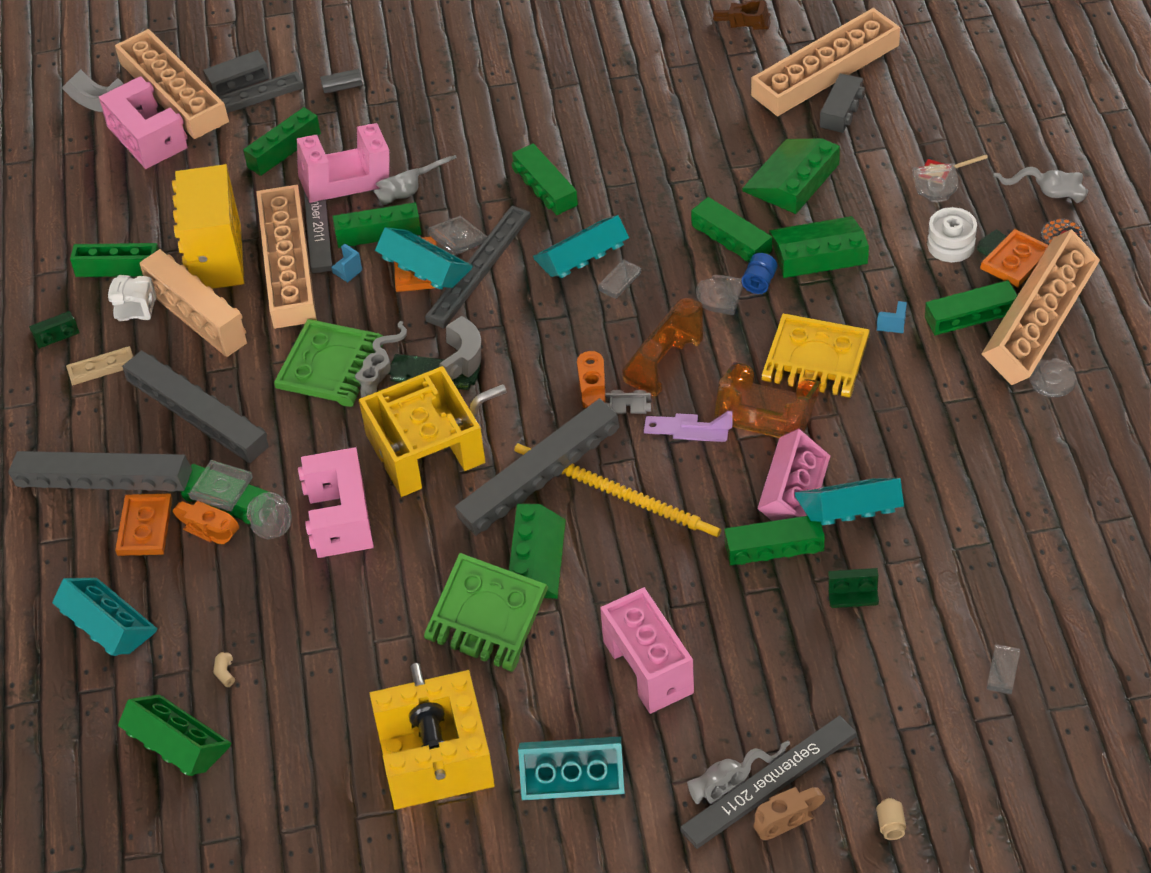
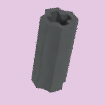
(341, 81)

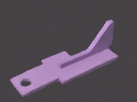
(686, 427)

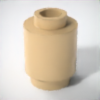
(891, 819)

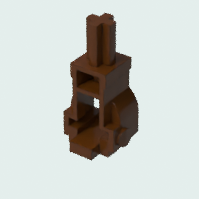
(748, 14)

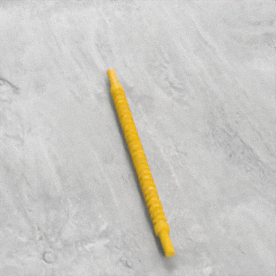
(694, 522)

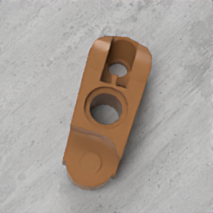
(786, 811)

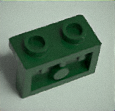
(54, 329)
(853, 588)

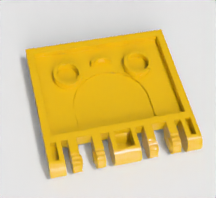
(815, 351)

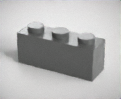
(236, 73)
(842, 103)

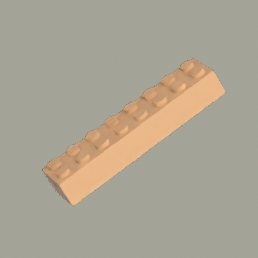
(823, 60)
(173, 83)
(286, 256)
(1040, 307)

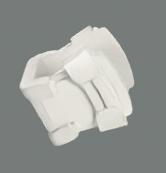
(132, 297)

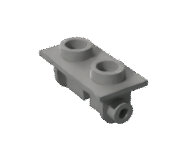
(618, 400)

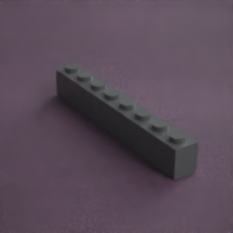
(196, 406)
(537, 467)
(100, 470)

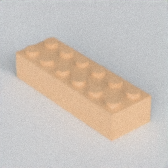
(195, 303)

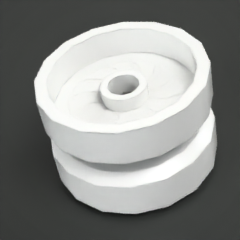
(952, 234)

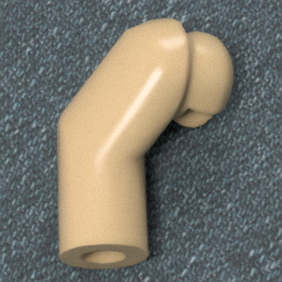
(220, 670)

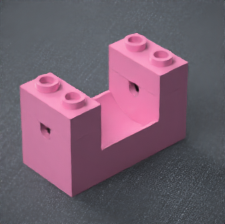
(134, 120)
(346, 171)
(343, 526)
(643, 636)

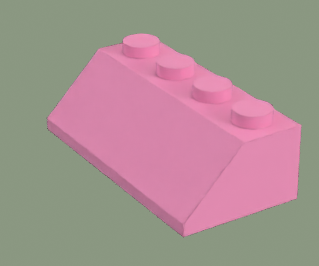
(795, 467)

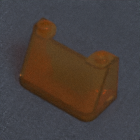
(678, 328)
(763, 407)

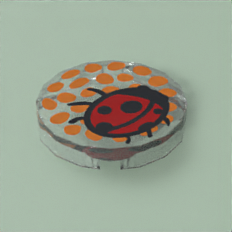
(1059, 226)

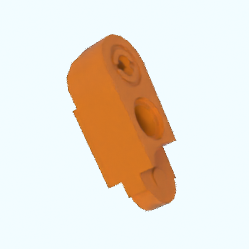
(591, 377)
(206, 521)

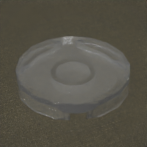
(1053, 378)
(269, 515)

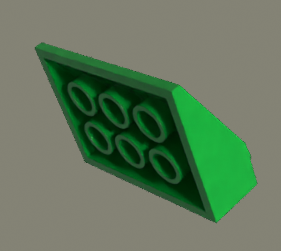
(794, 172)
(820, 246)

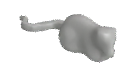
(405, 183)
(1052, 183)
(377, 364)
(727, 775)

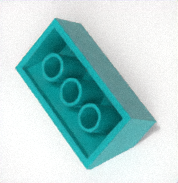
(582, 246)
(422, 258)
(852, 499)
(103, 615)
(571, 768)

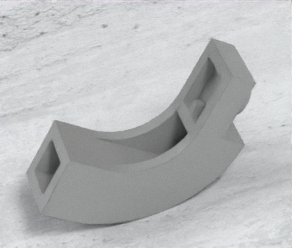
(86, 91)
(467, 340)

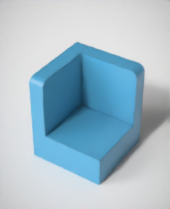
(349, 265)
(893, 321)

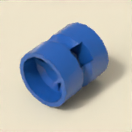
(759, 273)

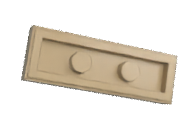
(98, 365)

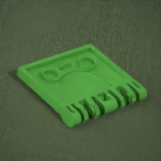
(325, 361)
(487, 607)

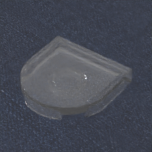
(936, 181)
(720, 293)

